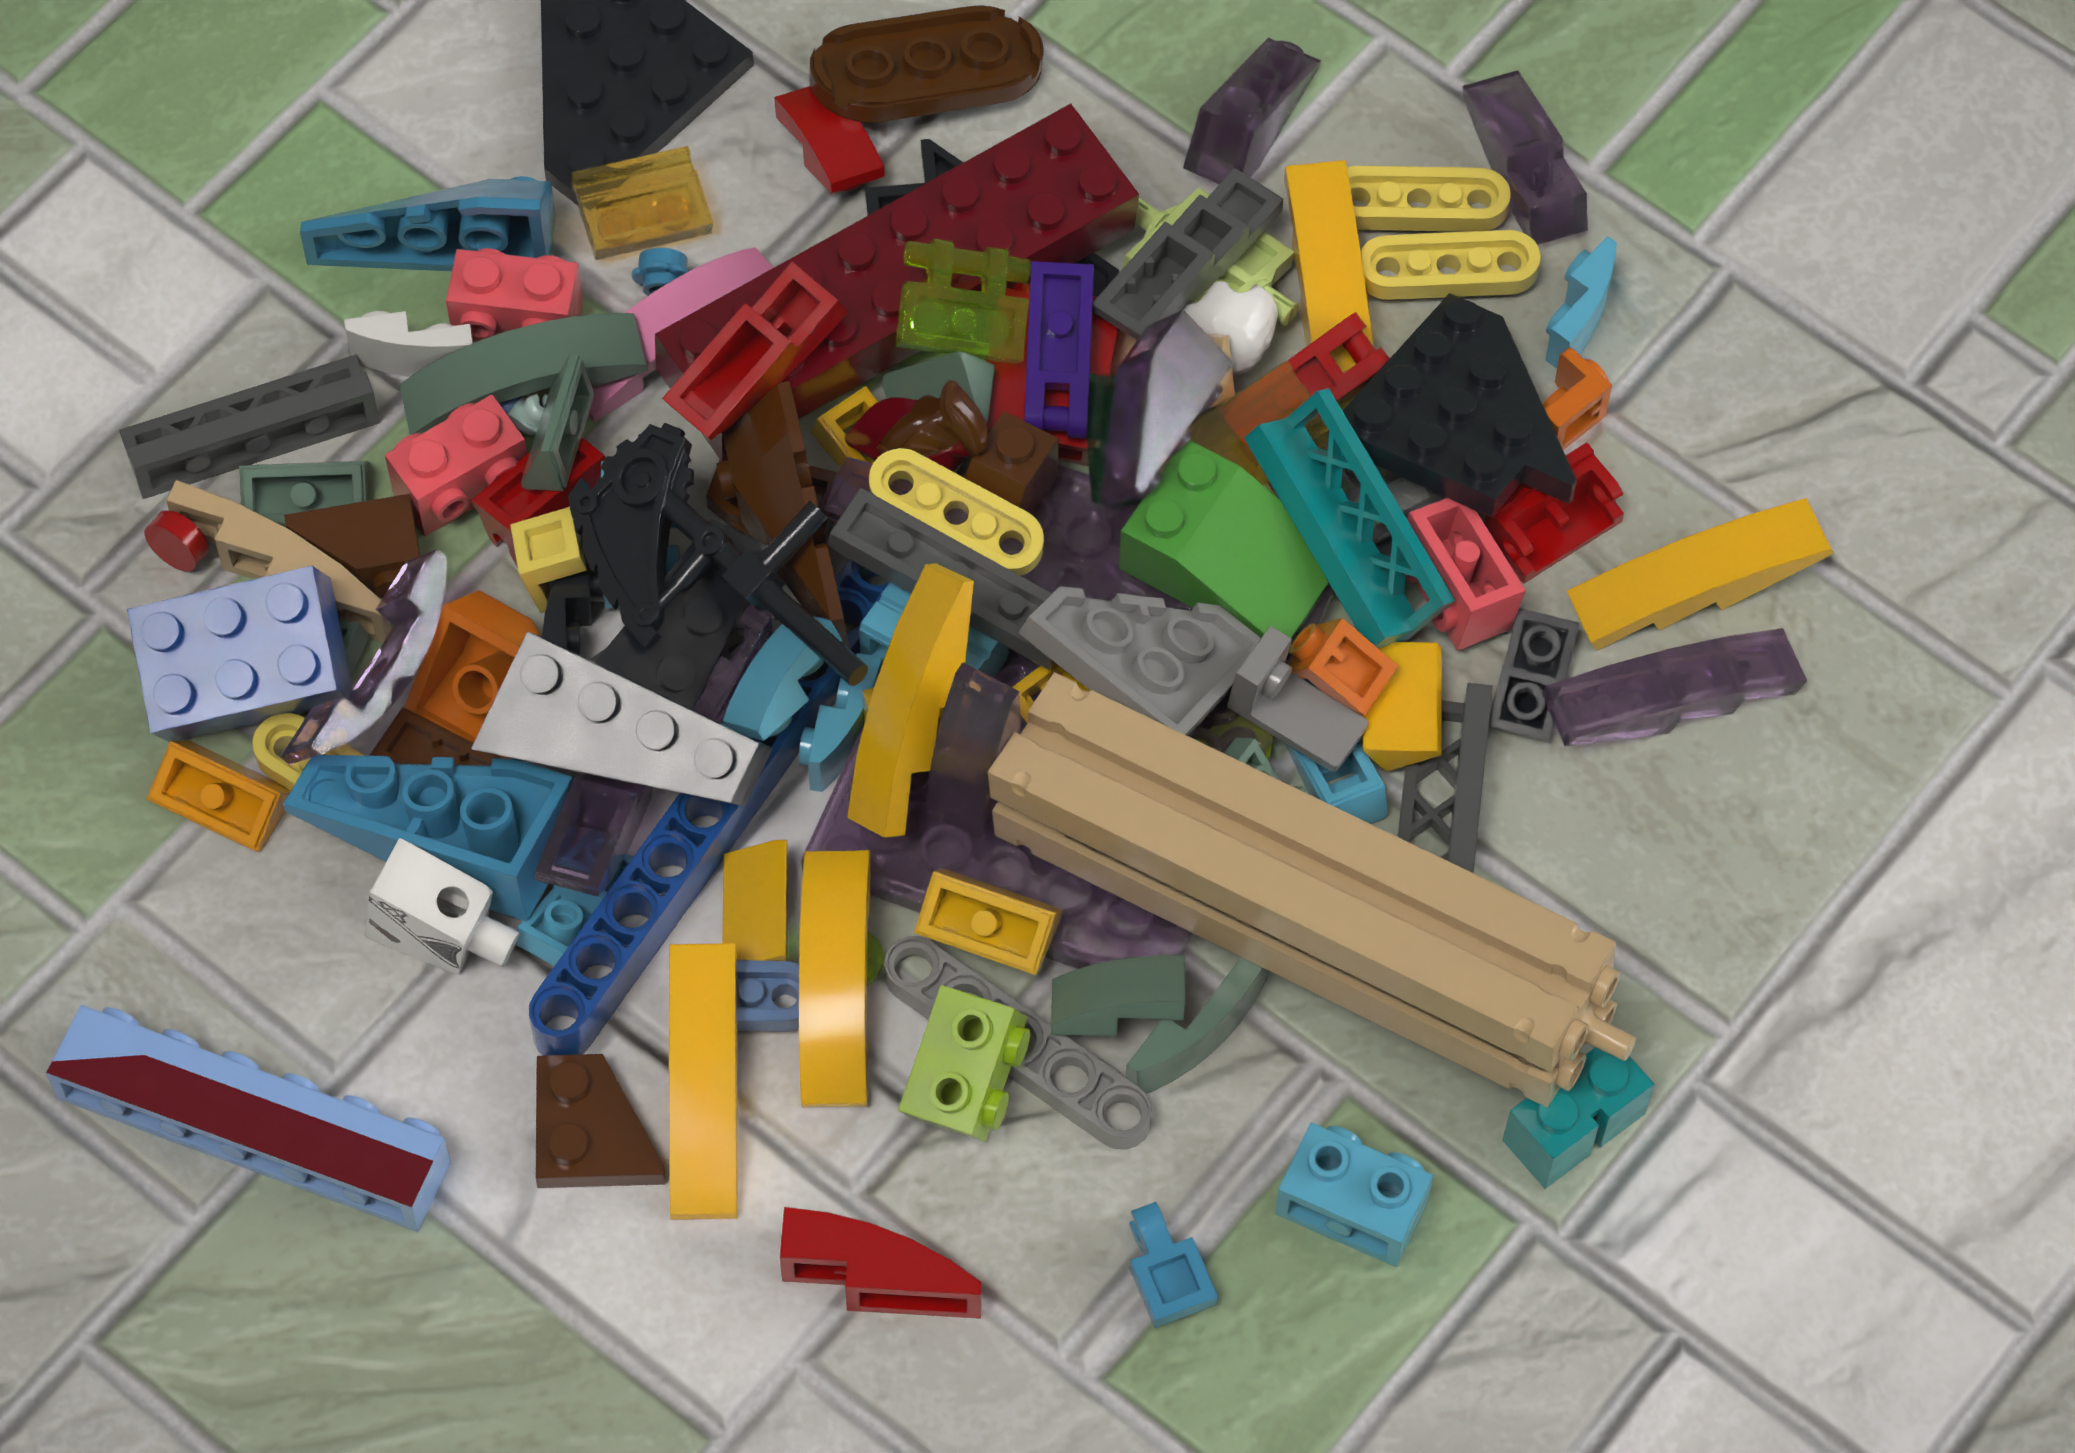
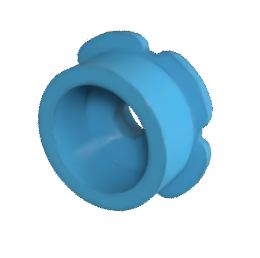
(659, 268)

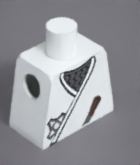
(434, 912)

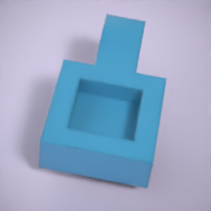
(1169, 1273)

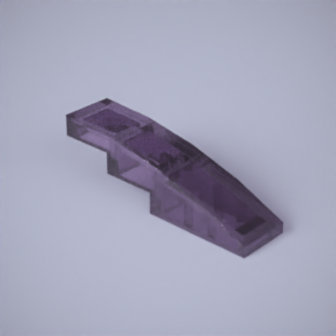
(1673, 685)

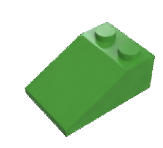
(1224, 542)

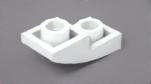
(387, 345)

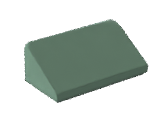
(930, 376)
(560, 429)
(302, 487)

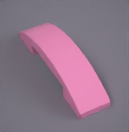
(670, 305)

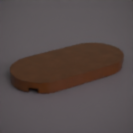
(925, 64)

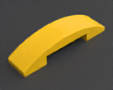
(834, 979)

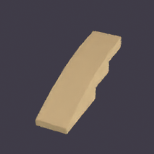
(260, 547)

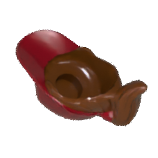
(935, 427)

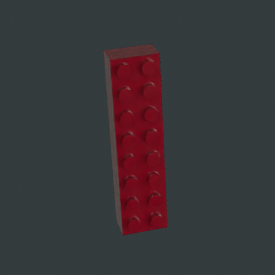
(1036, 194)

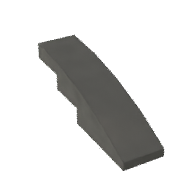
(1189, 255)

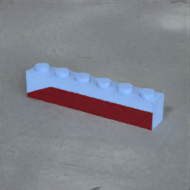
(250, 1116)

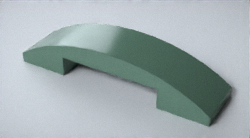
(522, 364)
(1174, 1051)

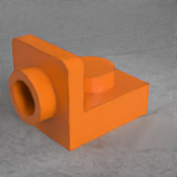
(1580, 397)
(1341, 663)

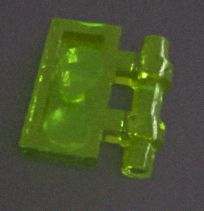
(963, 320)

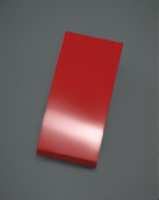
(833, 146)

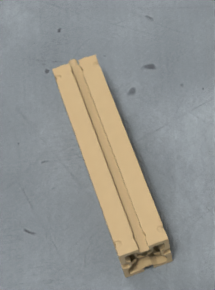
(1307, 891)

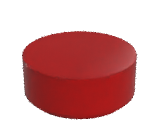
(176, 540)

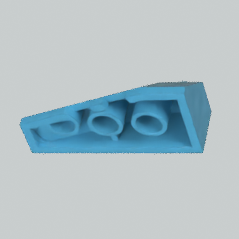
(430, 227)
(469, 816)

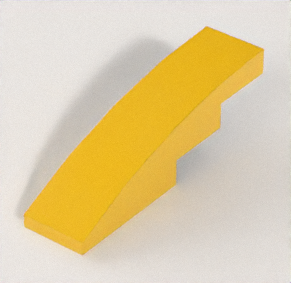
(1327, 254)
(1700, 570)
(907, 699)
(703, 1081)

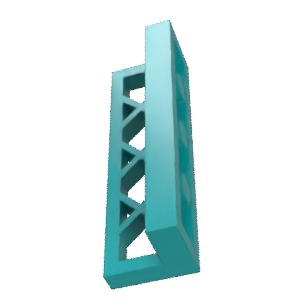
(1342, 530)

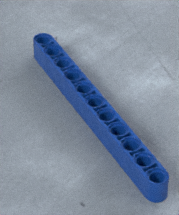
(679, 844)

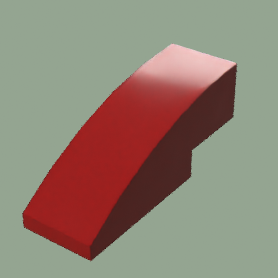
(755, 352)
(876, 1266)

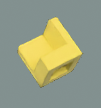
(546, 551)

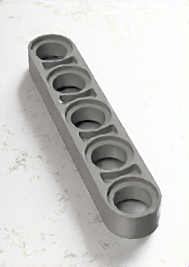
(1050, 1052)

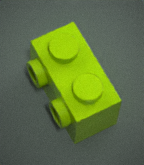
(965, 1064)

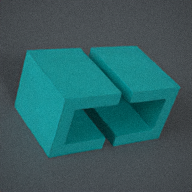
(1563, 1134)

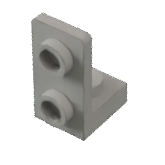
(1291, 707)

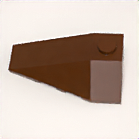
(771, 485)

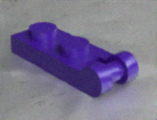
(1059, 345)

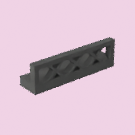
(250, 426)
(901, 545)
(1466, 780)

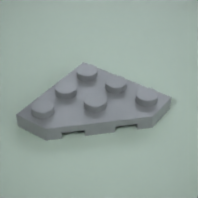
(1144, 654)

